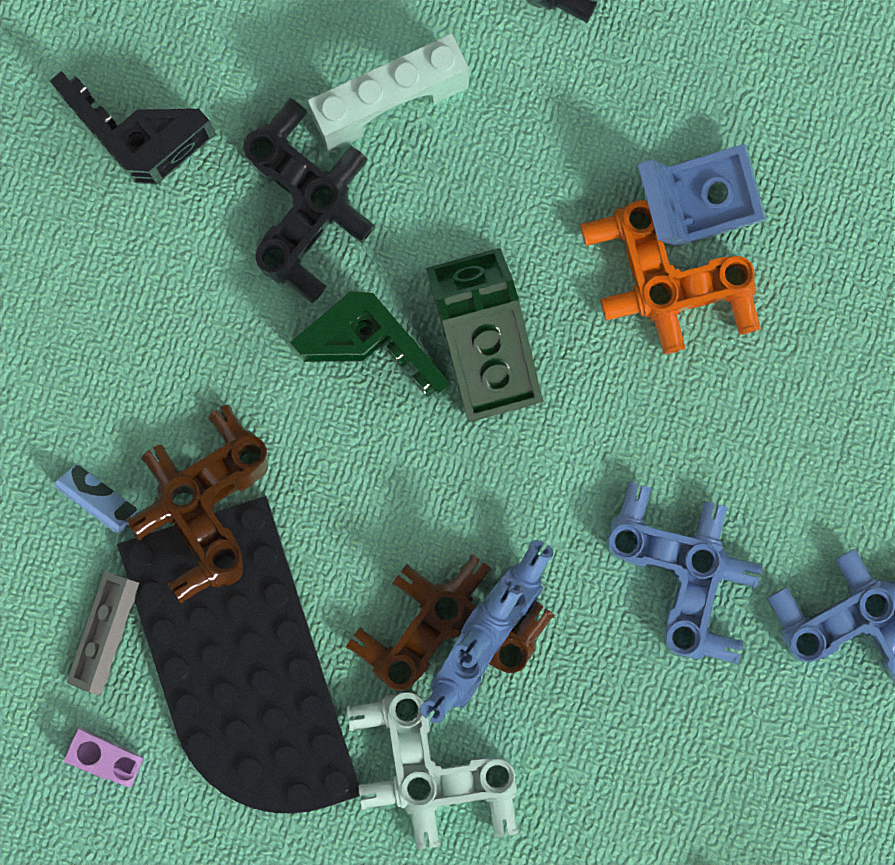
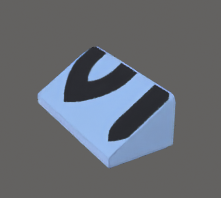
(96, 498)

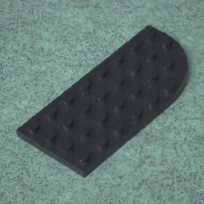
(243, 669)

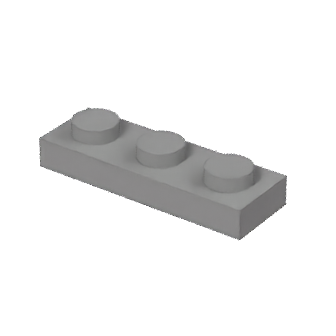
(102, 633)

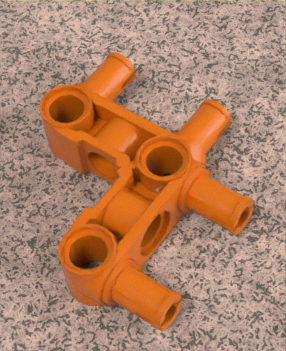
(686, 288)

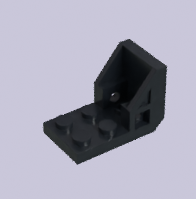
(166, 134)

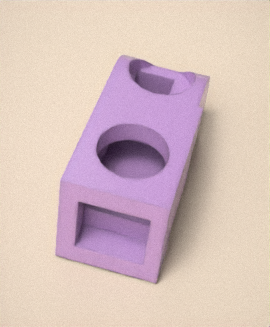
(103, 758)

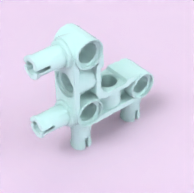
(447, 784)

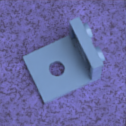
(681, 199)

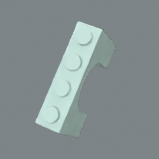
(430, 70)

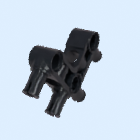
(304, 220)

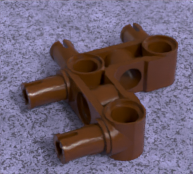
(207, 483)
(429, 630)

